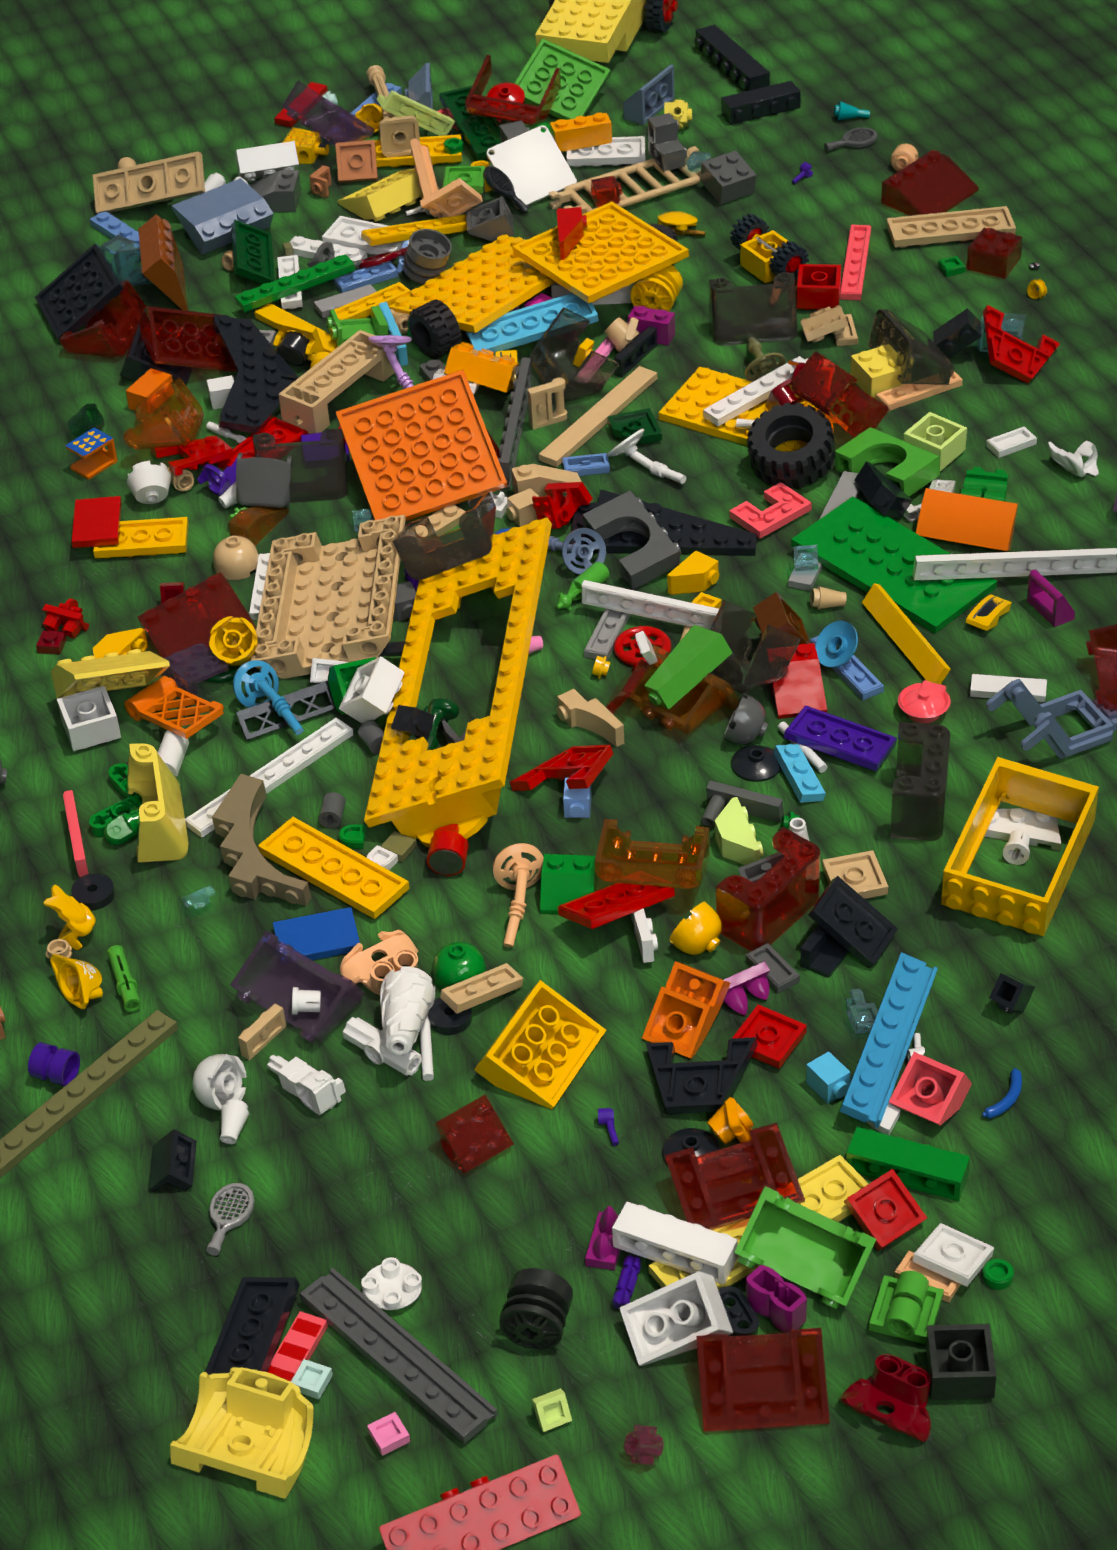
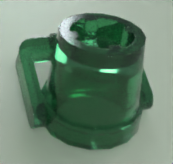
(85, 420)

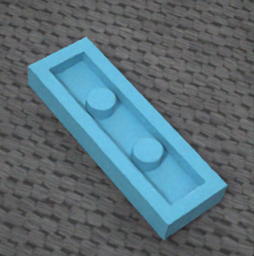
(799, 773)

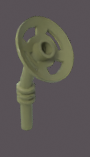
(761, 361)

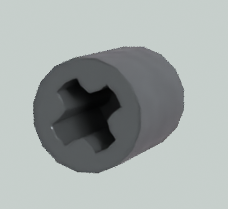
(371, 735)
(332, 810)

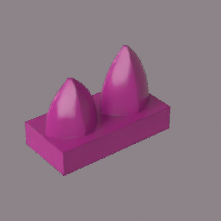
(752, 979)
(601, 1250)

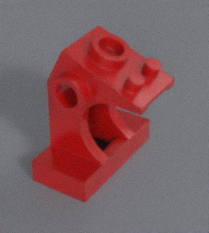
(561, 508)

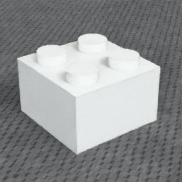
(372, 690)
(89, 718)

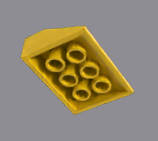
(541, 1047)

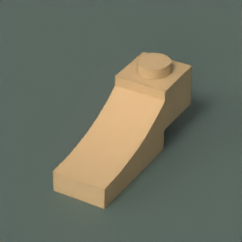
(590, 716)

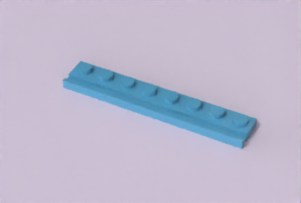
(888, 1040)

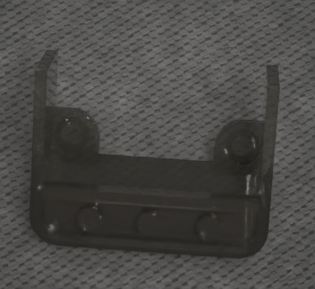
(556, 353)
(769, 660)

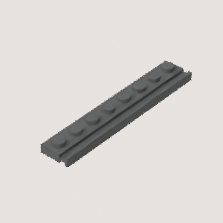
(515, 421)
(399, 1355)

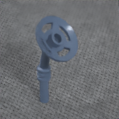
(579, 550)

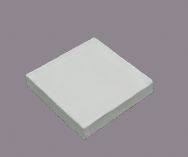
(953, 1254)

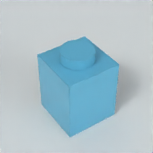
(828, 1077)

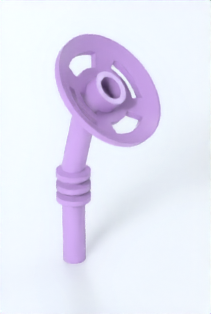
(389, 345)

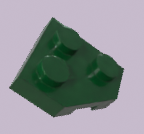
(628, 423)

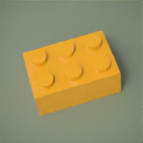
(482, 366)

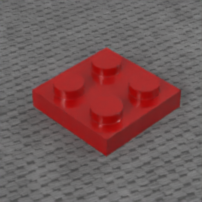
(774, 1033)
(885, 1209)

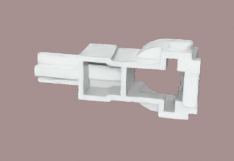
(314, 1088)

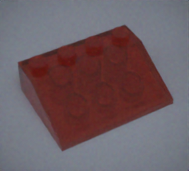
(927, 186)
(183, 339)
(191, 616)

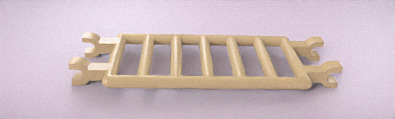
(570, 194)

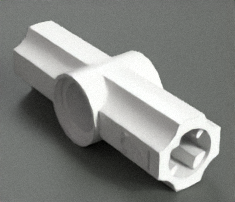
(374, 1046)

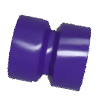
(57, 1064)

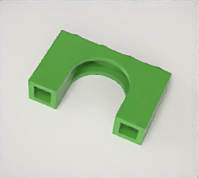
(915, 467)

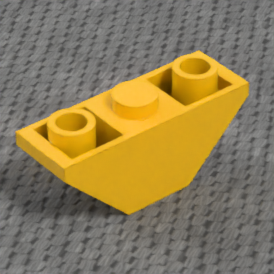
(121, 643)

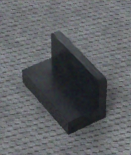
(822, 953)
(173, 1161)

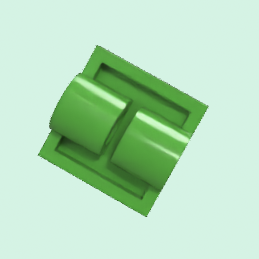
(906, 1306)

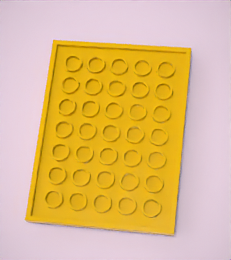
(480, 286)

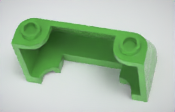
(804, 1247)

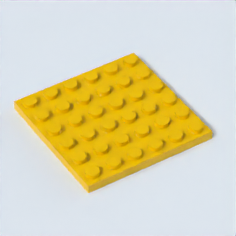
(608, 257)

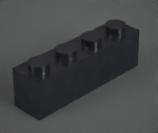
(760, 102)

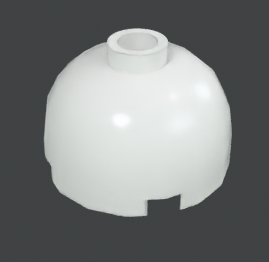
(219, 1080)

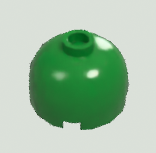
(456, 963)

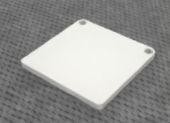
(532, 165)

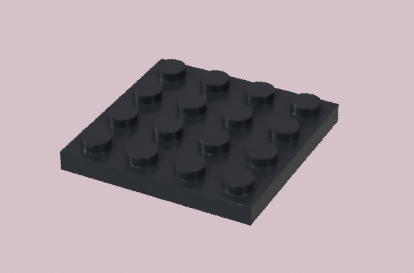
(79, 292)

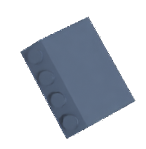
(211, 214)

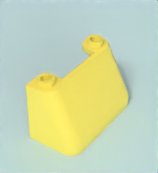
(162, 815)

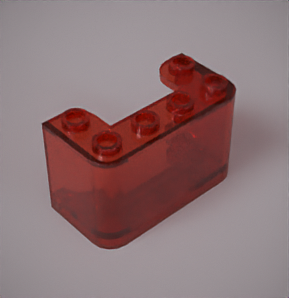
(834, 394)
(766, 909)

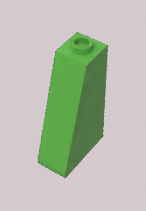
(686, 666)

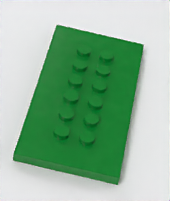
(876, 549)

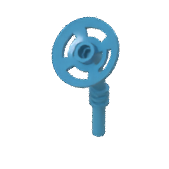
(261, 687)

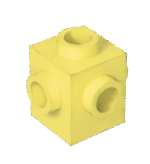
(681, 108)

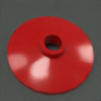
(507, 92)

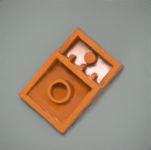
(686, 1009)

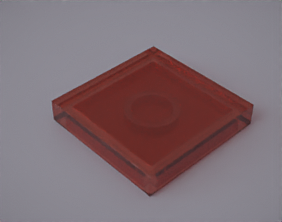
(626, 686)

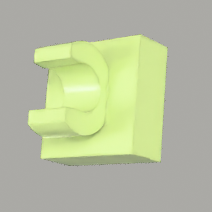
(552, 1410)

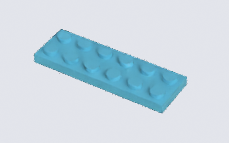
(528, 323)

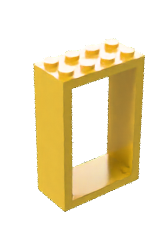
(1034, 791)

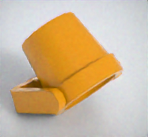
(731, 1122)

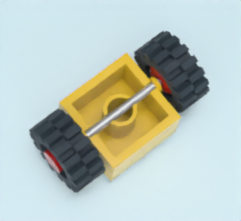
(765, 251)

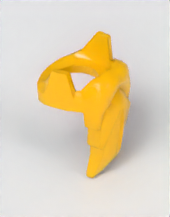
(75, 914)

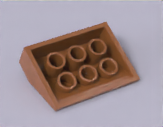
(162, 260)

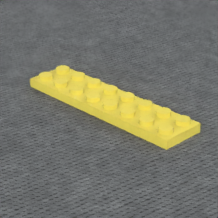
(823, 1193)

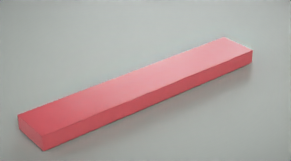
(855, 262)

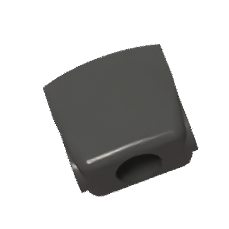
(263, 481)

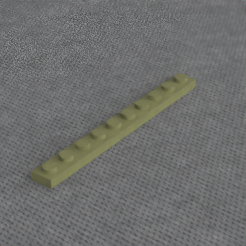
(84, 1089)

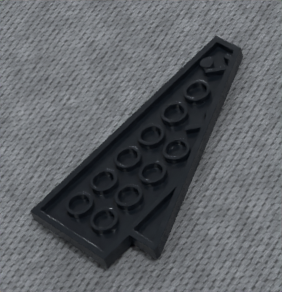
(686, 530)

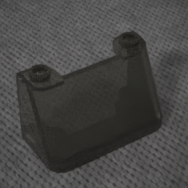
(753, 311)
(917, 354)
(318, 466)

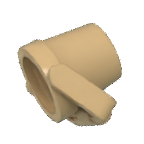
(622, 333)

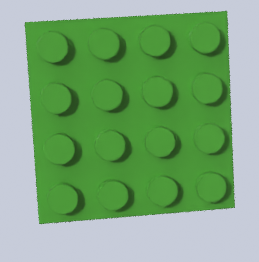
(579, 80)

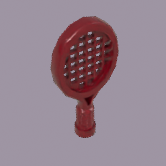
(381, 258)

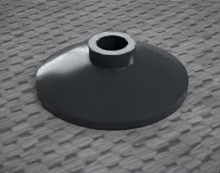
(755, 763)
(699, 1139)

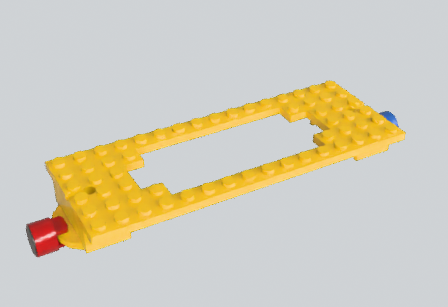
(455, 788)

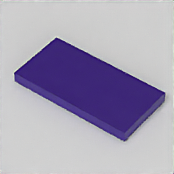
(840, 738)

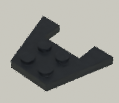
(699, 1085)

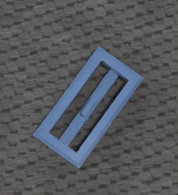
(587, 464)

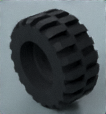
(789, 424)

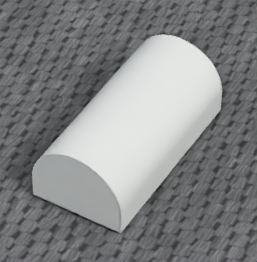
(173, 751)

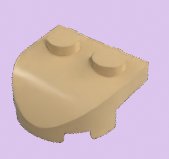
(823, 323)

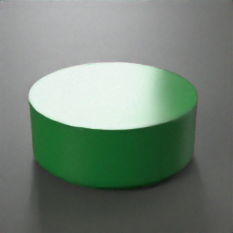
(453, 146)
(998, 1274)

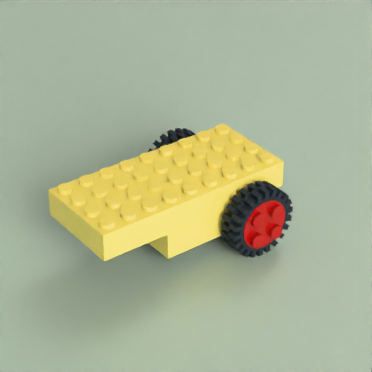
(602, 26)

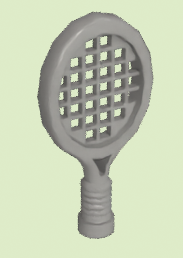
(214, 1246)

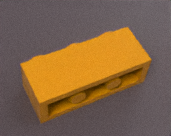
(582, 132)

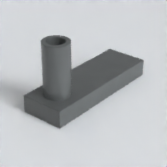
(755, 803)

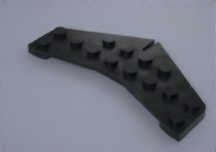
(258, 379)

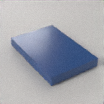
(319, 934)

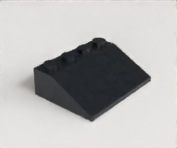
(139, 362)

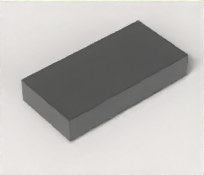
(781, 973)

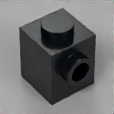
(412, 721)
(1011, 993)

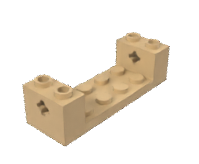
(307, 398)

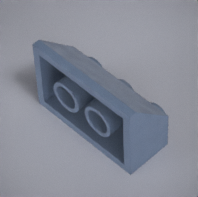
(420, 87)
(651, 97)

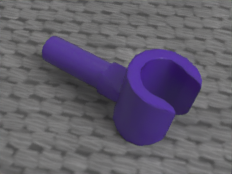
(804, 171)
(606, 1117)

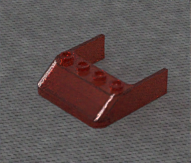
(509, 110)

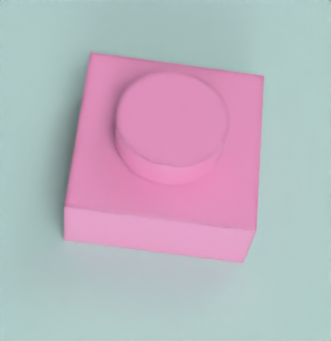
(388, 1433)

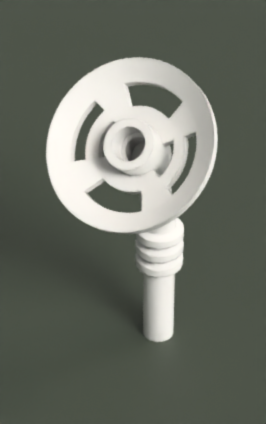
(629, 447)

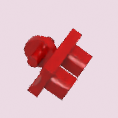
(66, 614)

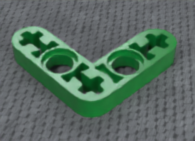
(130, 802)

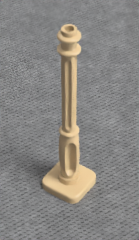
(394, 130)

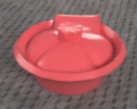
(924, 701)

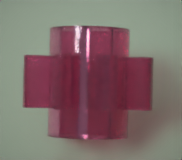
(643, 1444)

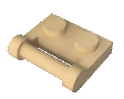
(541, 404)

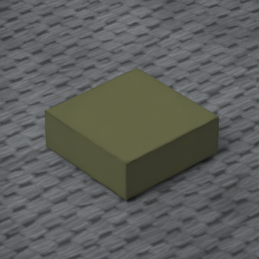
(400, 845)

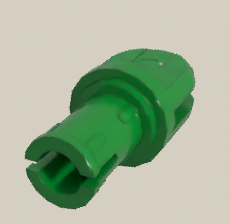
(122, 828)

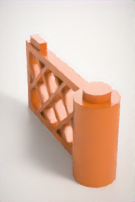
(159, 696)

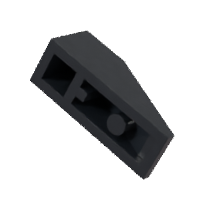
(882, 492)

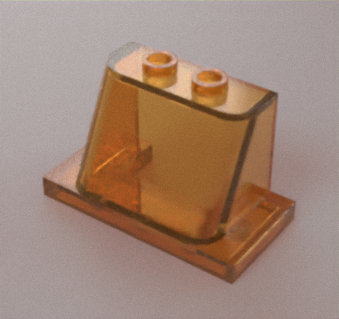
(691, 708)

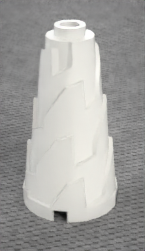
(404, 1006)

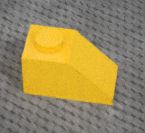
(693, 574)

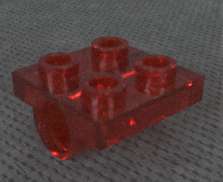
(473, 1134)

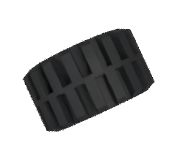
(434, 328)

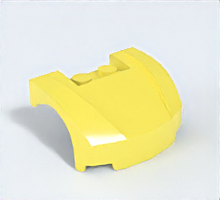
(248, 1427)

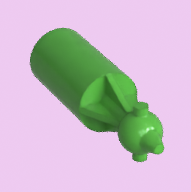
(595, 573)

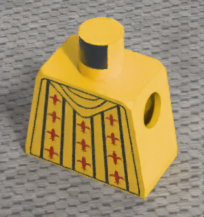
(307, 145)

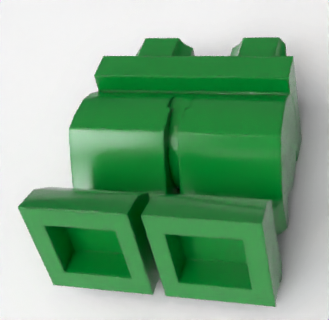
(986, 484)

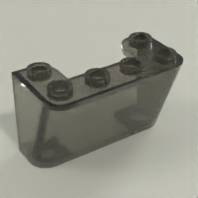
(434, 554)

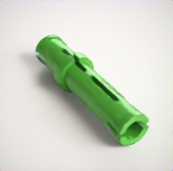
(130, 996)

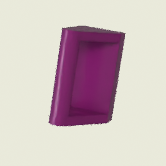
(1048, 600)

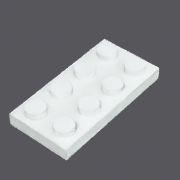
(621, 151)
(347, 233)

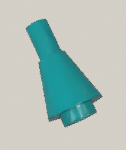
(845, 111)

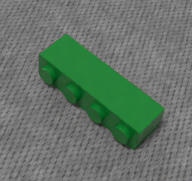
(915, 1163)

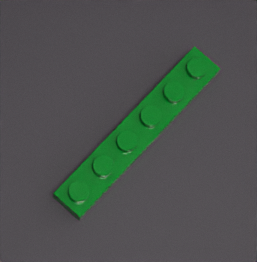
(294, 283)

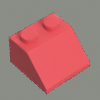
(930, 1089)

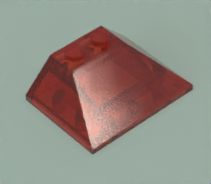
(729, 1181)
(762, 1380)

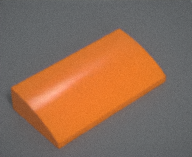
(967, 519)

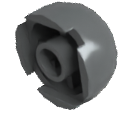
(746, 721)

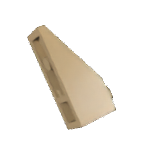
(538, 477)

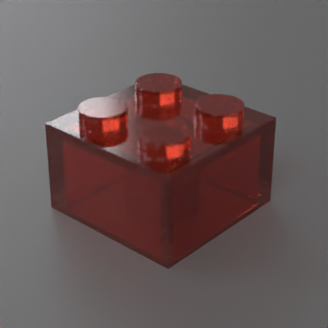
(994, 252)

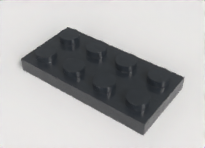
(254, 1324)

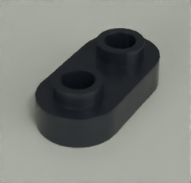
(741, 1312)

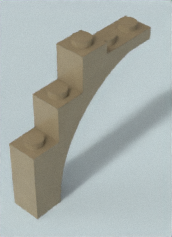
(251, 871)

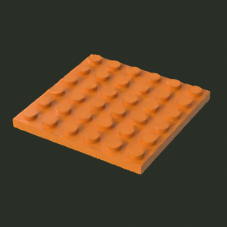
(421, 448)

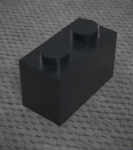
(957, 333)

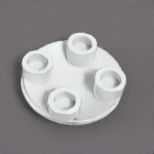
(392, 1285)

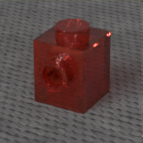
(605, 191)

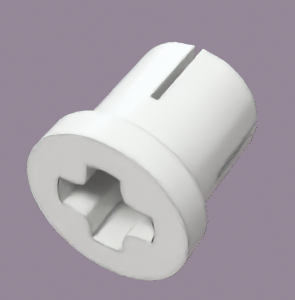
(1021, 845)
(305, 1001)

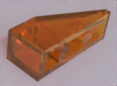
(256, 522)

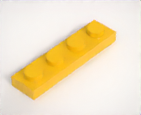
(362, 307)

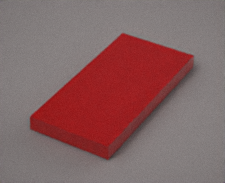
(281, 430)
(612, 903)

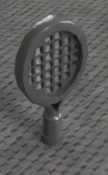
(852, 138)

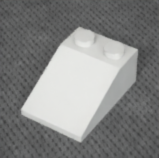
(673, 1317)

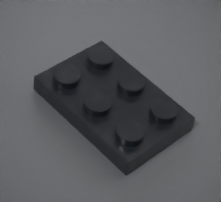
(853, 921)

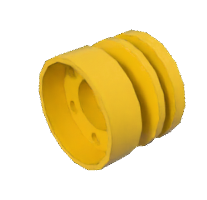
(658, 289)

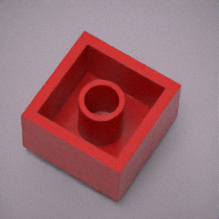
(818, 286)

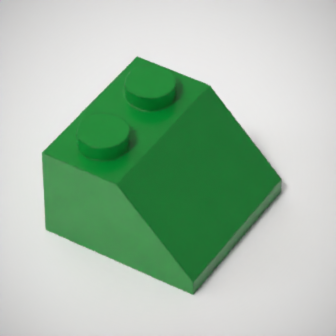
(565, 880)

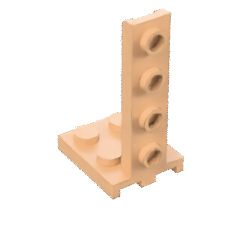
(447, 201)

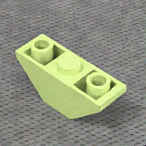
(736, 836)

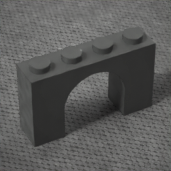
(629, 514)

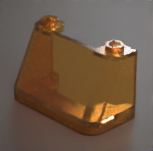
(166, 418)
(651, 862)

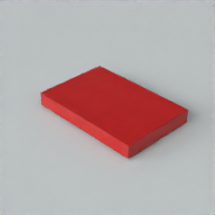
(96, 522)

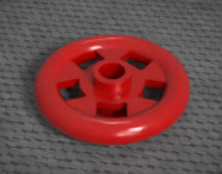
(624, 639)

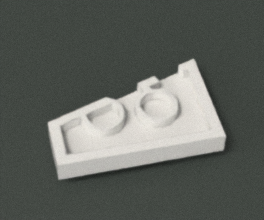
(1038, 826)

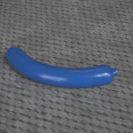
(1009, 1099)

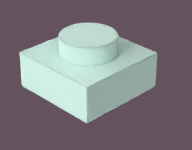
(312, 1378)

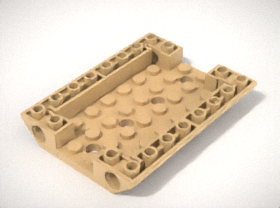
(303, 598)

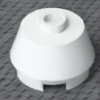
(149, 482)

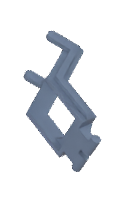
(1042, 717)

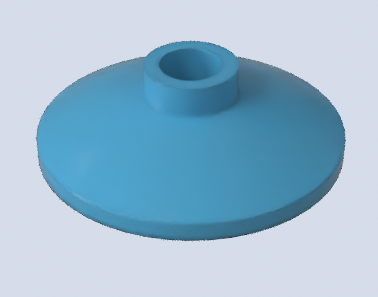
(836, 644)

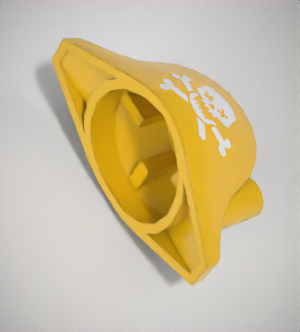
(77, 980)

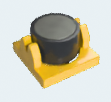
(299, 345)

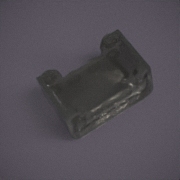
(921, 793)

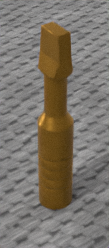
(688, 232)

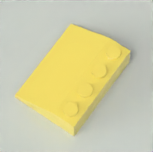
(384, 196)
(112, 671)

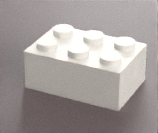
(265, 160)

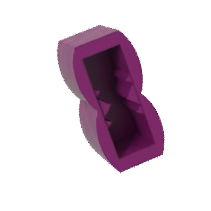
(776, 1299)

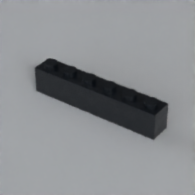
(731, 58)

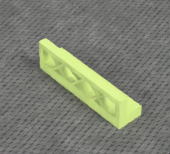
(426, 117)

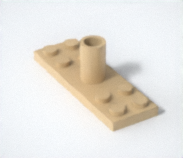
(149, 183)

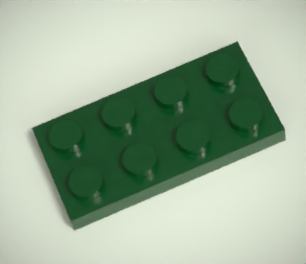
(252, 253)

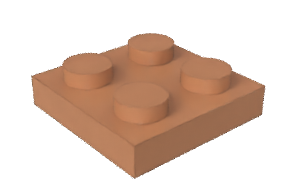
(356, 161)

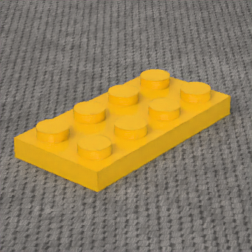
(148, 538)

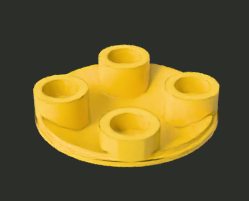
(678, 219)

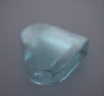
(695, 160)

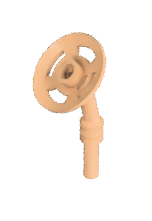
(520, 874)

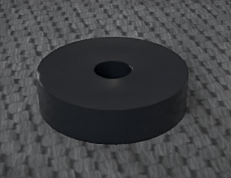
(93, 891)
(446, 1020)

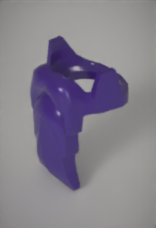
(222, 481)

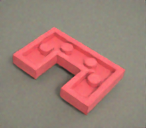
(785, 507)

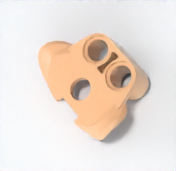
(361, 968)

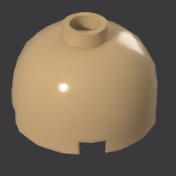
(235, 557)

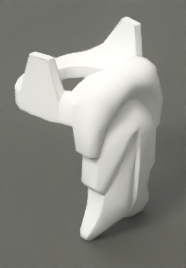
(1073, 462)

